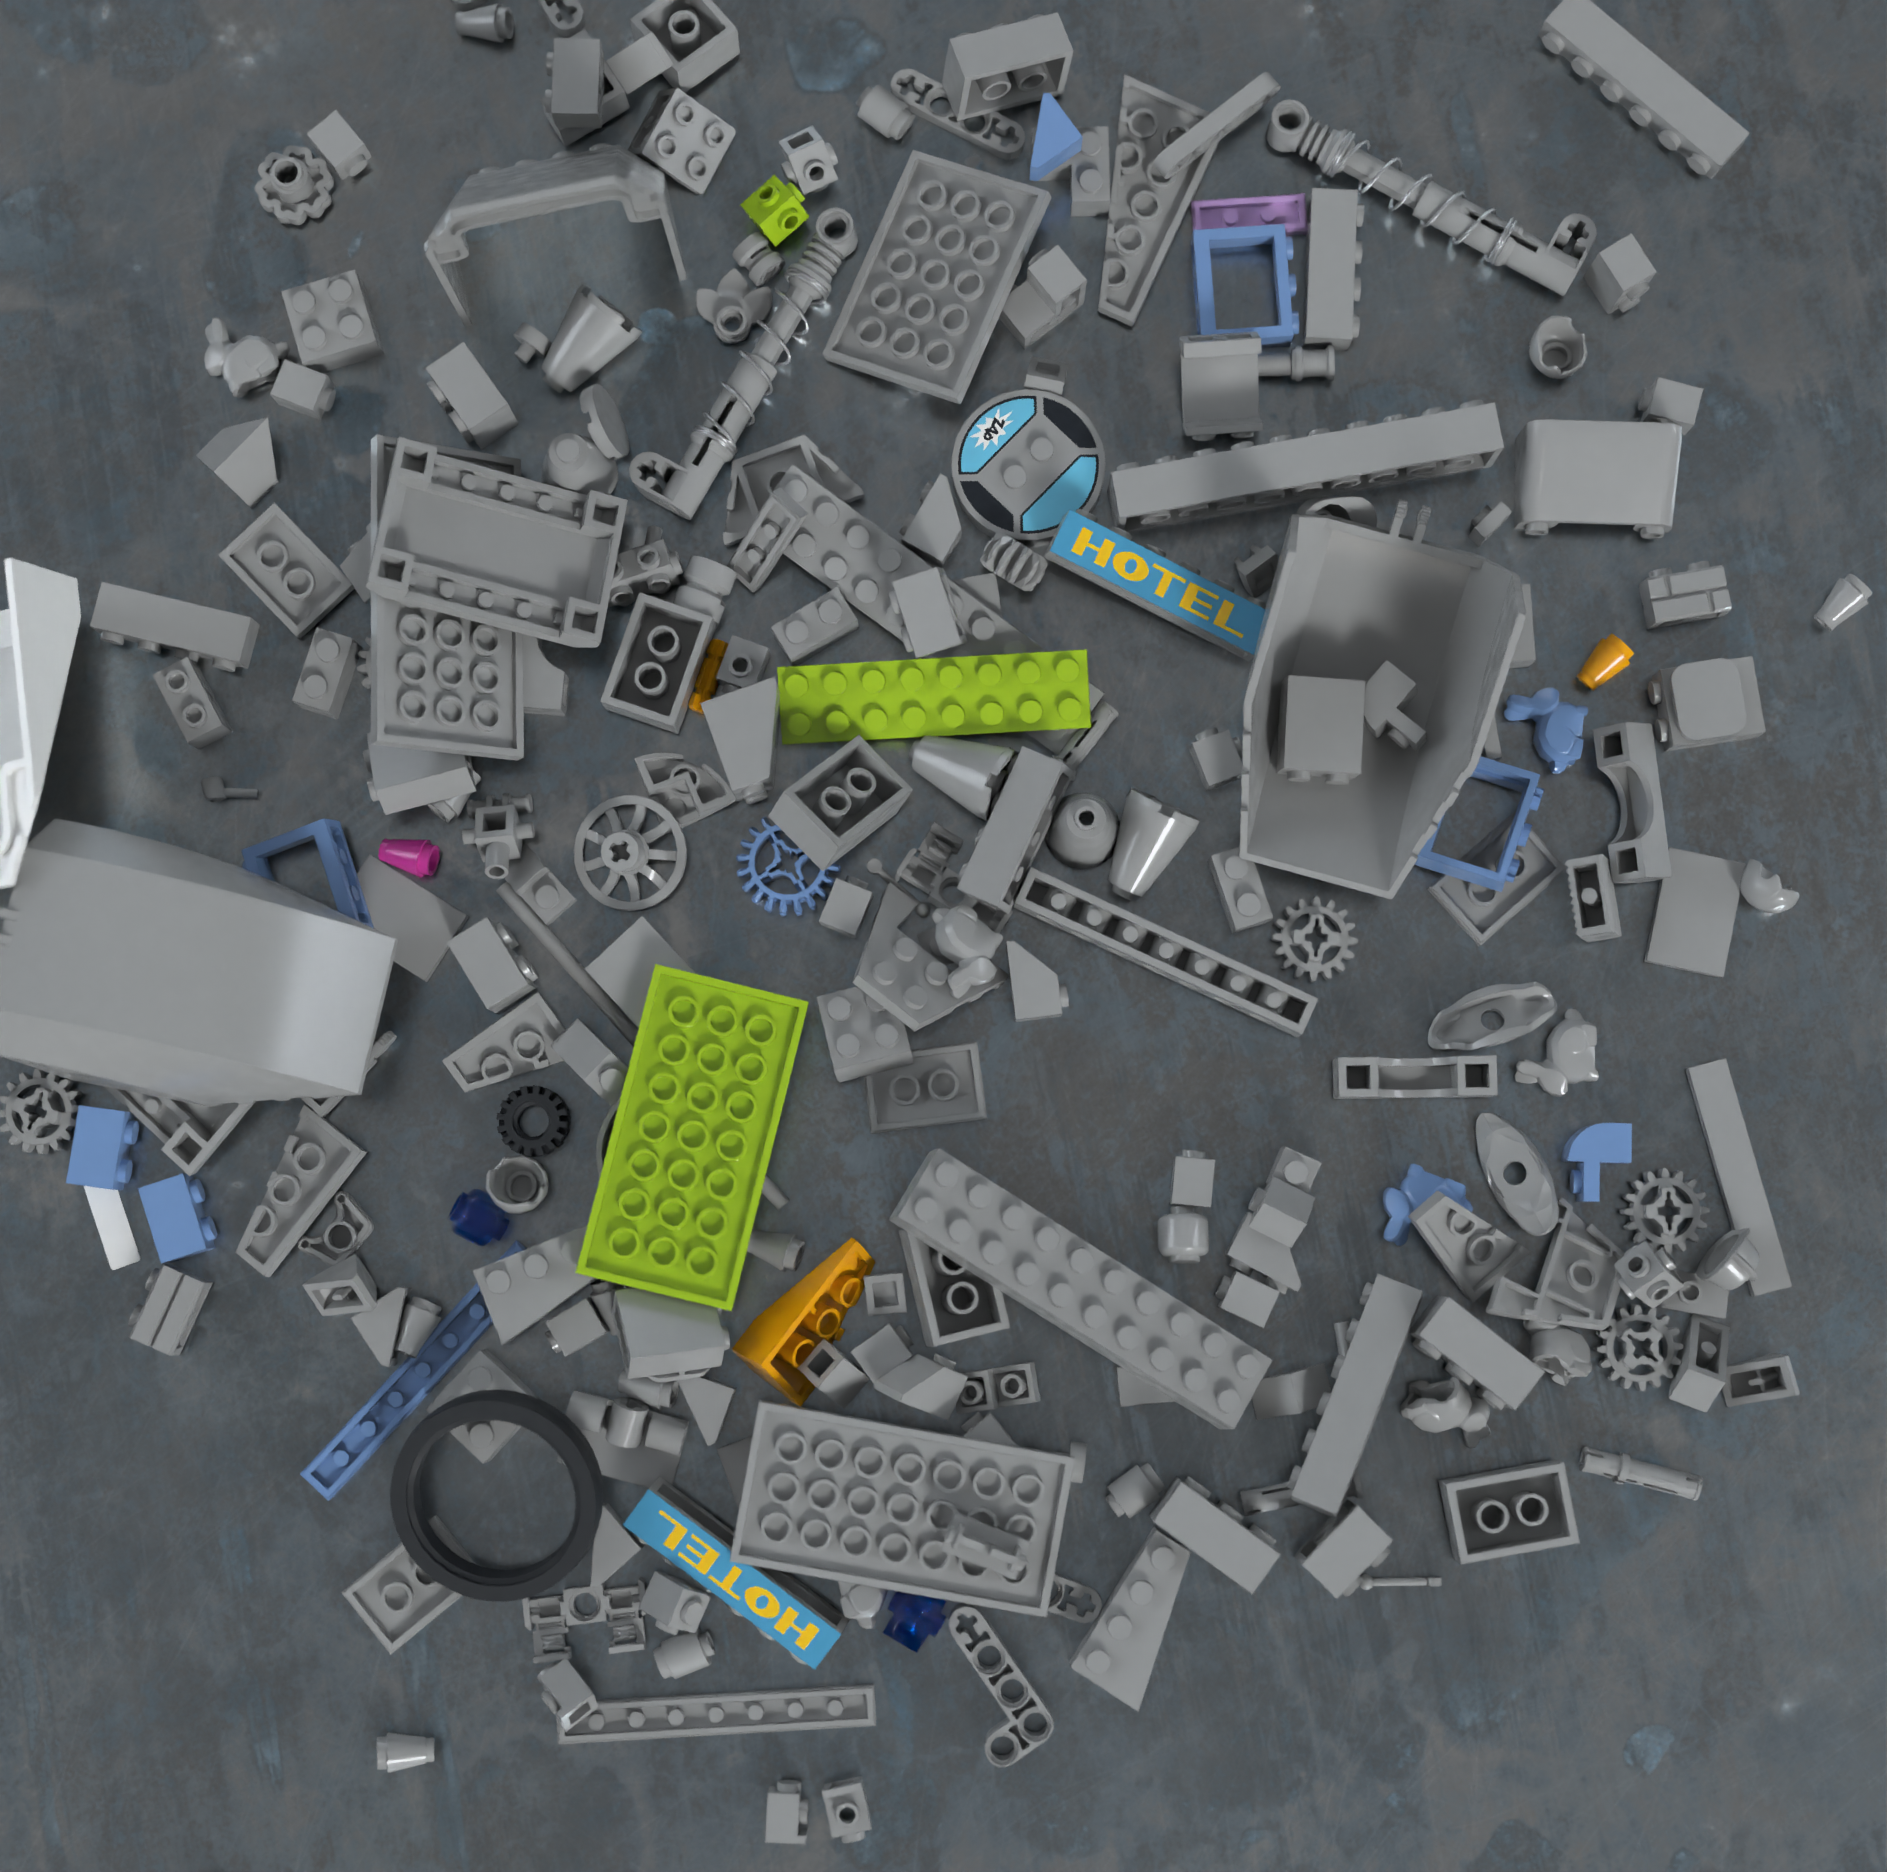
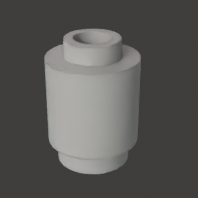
(884, 112)
(1134, 1491)
(684, 1654)

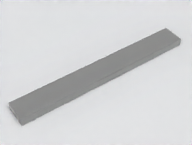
(725, 1713)

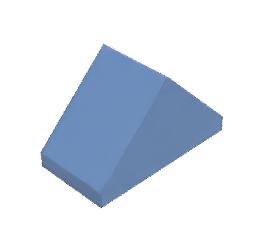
(1054, 139)

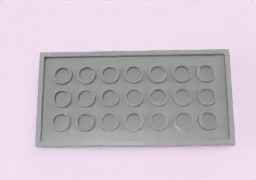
(438, 675)
(878, 1500)

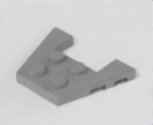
(904, 974)
(1576, 1281)

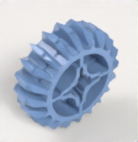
(773, 872)

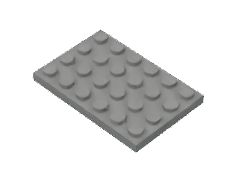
(937, 276)

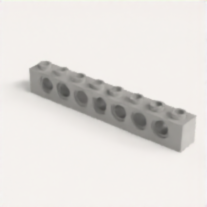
(1165, 952)

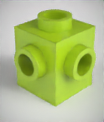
(776, 209)

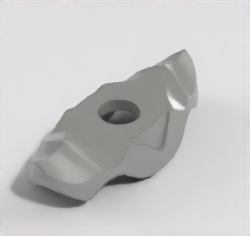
(1520, 1005)
(1534, 1200)

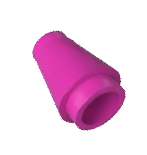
(410, 855)

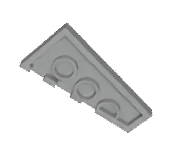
(308, 1176)

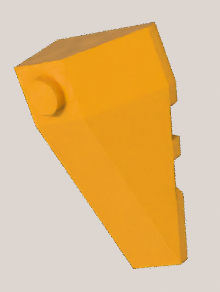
(802, 1318)

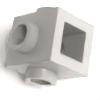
(808, 161)
(1648, 1274)

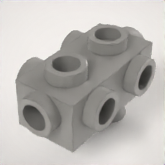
(645, 570)

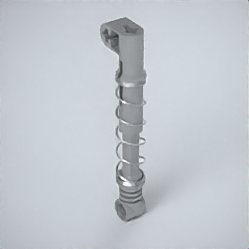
(1500, 240)
(716, 438)

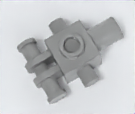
(499, 830)

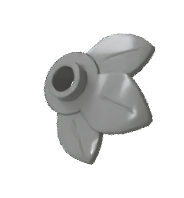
(733, 302)

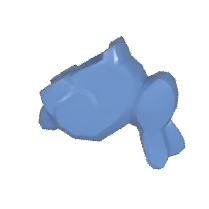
(1557, 726)
(1414, 1191)

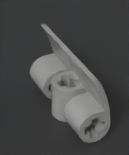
(629, 1437)

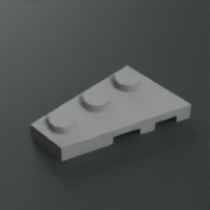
(1466, 1245)

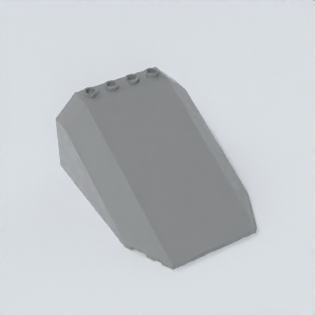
(542, 188)

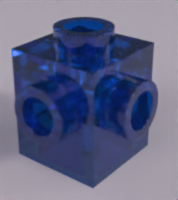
(914, 1619)

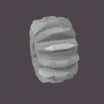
(1014, 561)

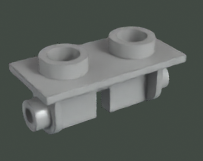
(986, 1546)

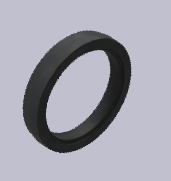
(435, 1556)

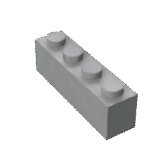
(1330, 269)
(174, 626)
(1014, 829)

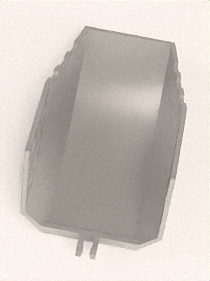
(1339, 611)
(182, 974)

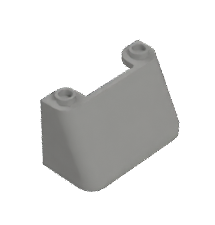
(1596, 474)

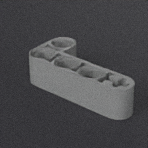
(994, 1676)

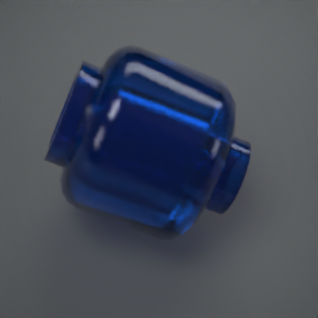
(477, 1218)

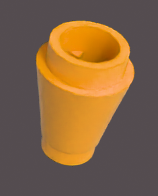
(1605, 661)

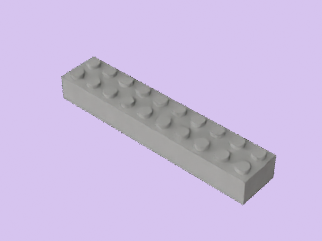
(1305, 467)
(1080, 1289)

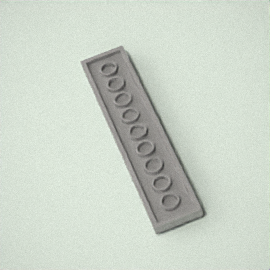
(863, 560)

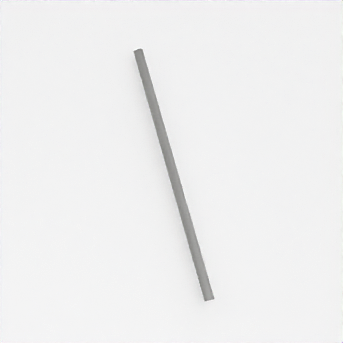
(595, 992)

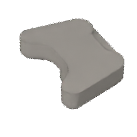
(343, 1235)

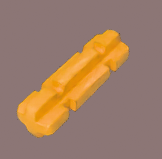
(706, 681)

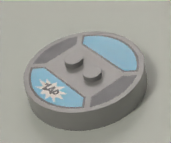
(1026, 464)

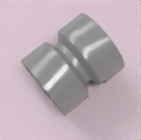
(705, 587)

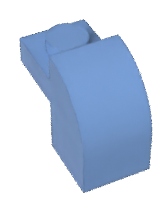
(1595, 1145)

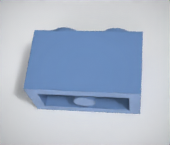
(102, 1148)
(178, 1217)

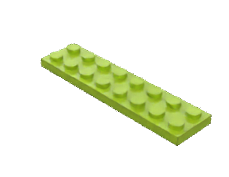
(934, 696)

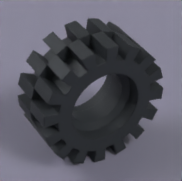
(511, 1112)

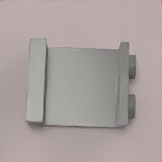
(1220, 385)

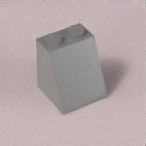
(747, 737)

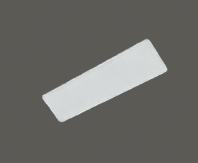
(113, 1226)

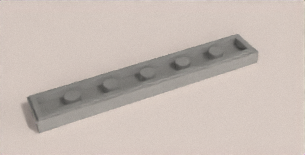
(1737, 1170)

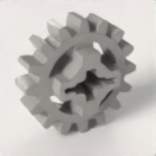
(1296, 938)
(33, 1124)
(1665, 1226)
(1626, 1360)

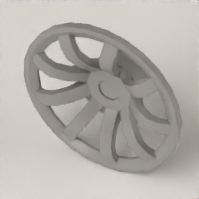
(628, 852)

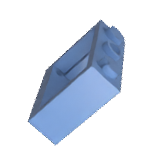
(1285, 283)
(1508, 777)
(334, 856)

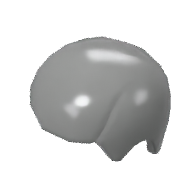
(1557, 348)
(1764, 889)
(518, 1183)

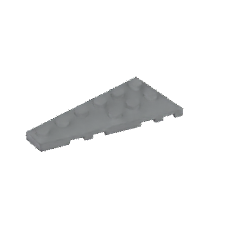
(1143, 203)

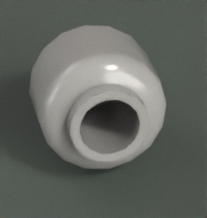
(1183, 1235)

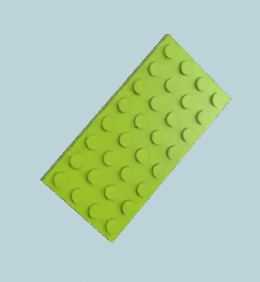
(692, 1138)

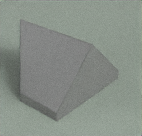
(243, 459)

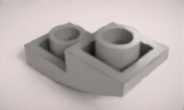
(999, 1388)

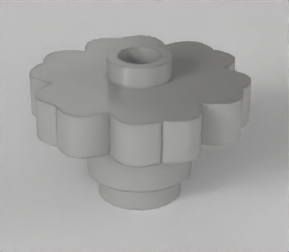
(294, 185)

